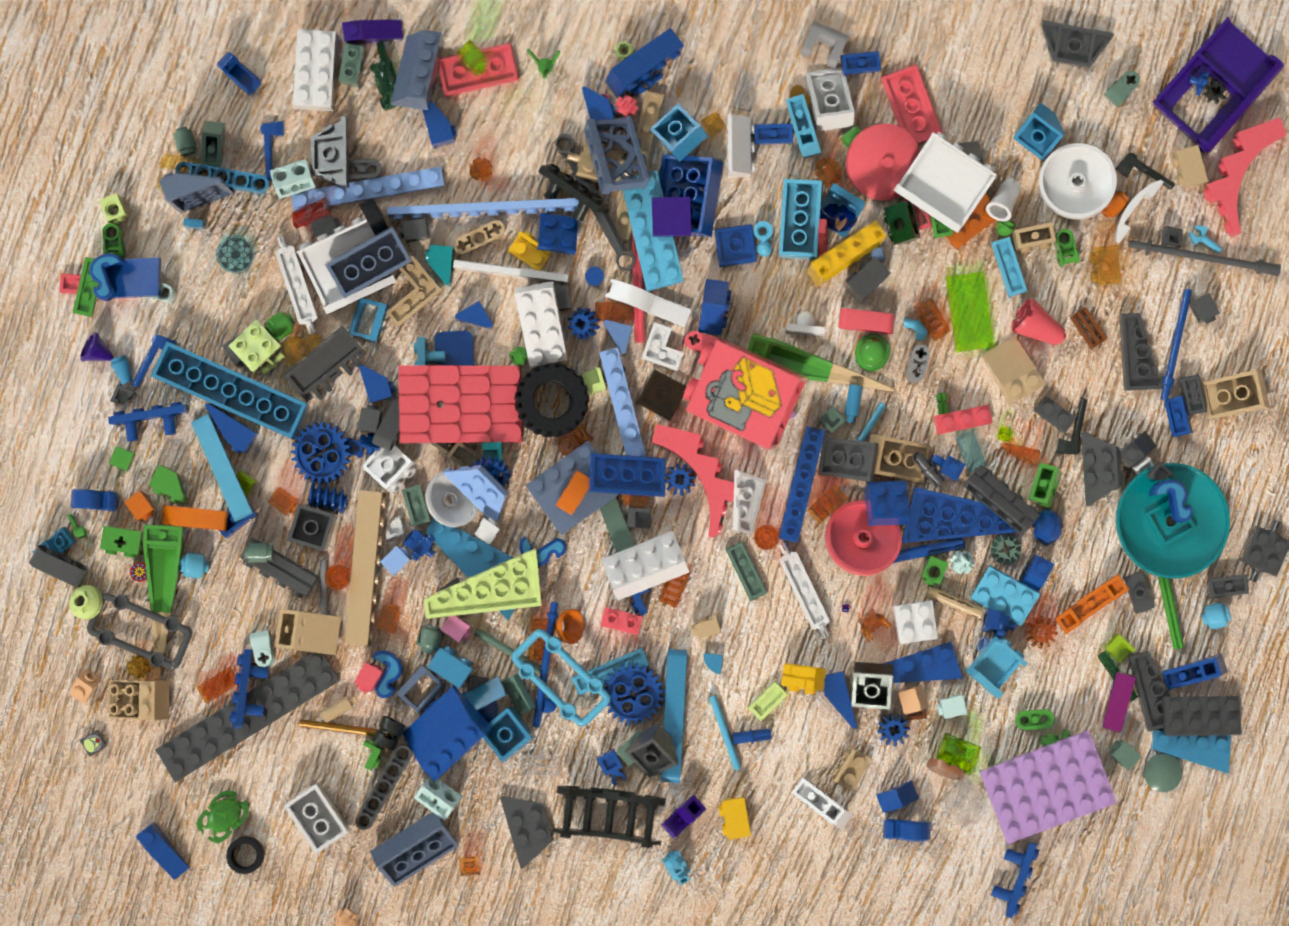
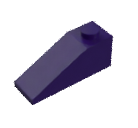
(371, 31)

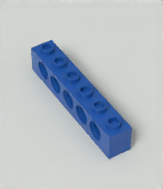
(801, 484)

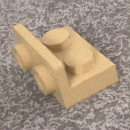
(851, 768)

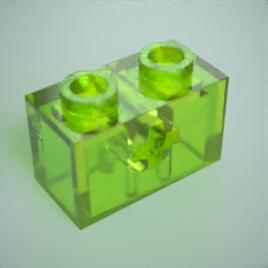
(472, 58)
(958, 753)

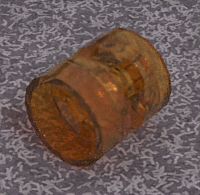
(766, 537)
(338, 577)

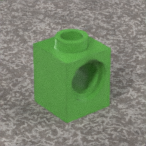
(940, 564)

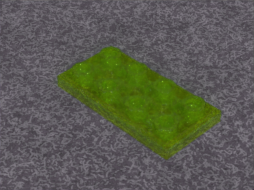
(969, 312)

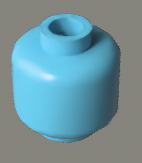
(194, 565)
(1216, 616)

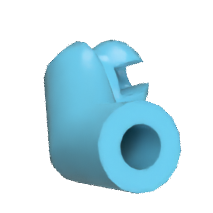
(919, 328)

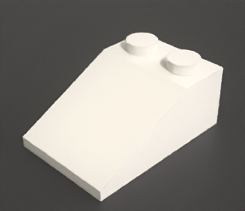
(830, 99)

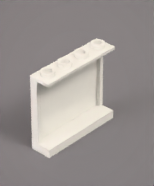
(946, 182)
(328, 247)

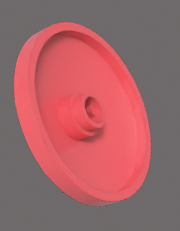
(880, 160)
(861, 547)

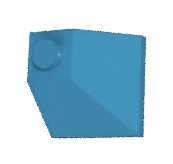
(1040, 132)

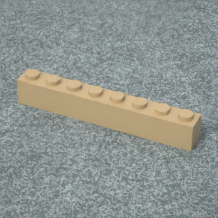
(364, 568)

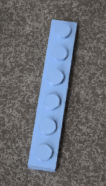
(622, 402)

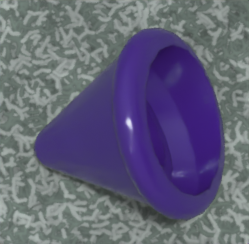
(95, 350)

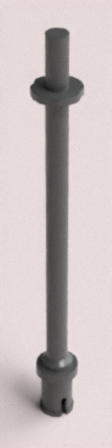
(1258, 266)

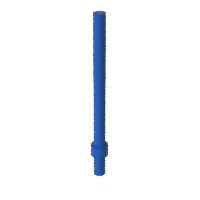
(1168, 379)

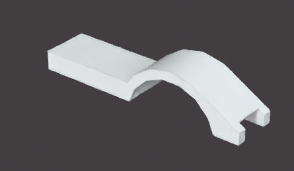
(649, 303)

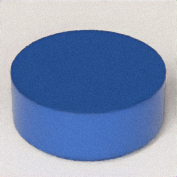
(594, 276)

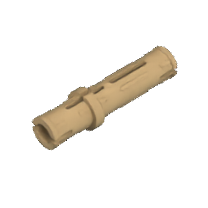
(954, 602)

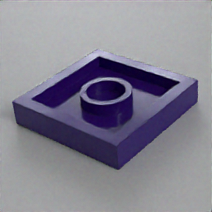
(671, 216)

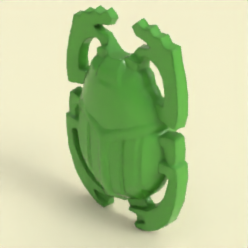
(223, 816)

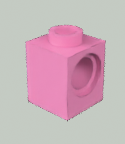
(456, 628)

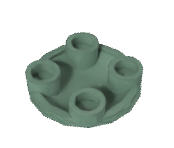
(1163, 772)

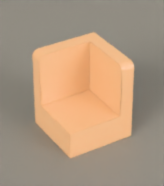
(913, 699)

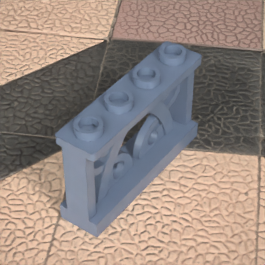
(629, 143)

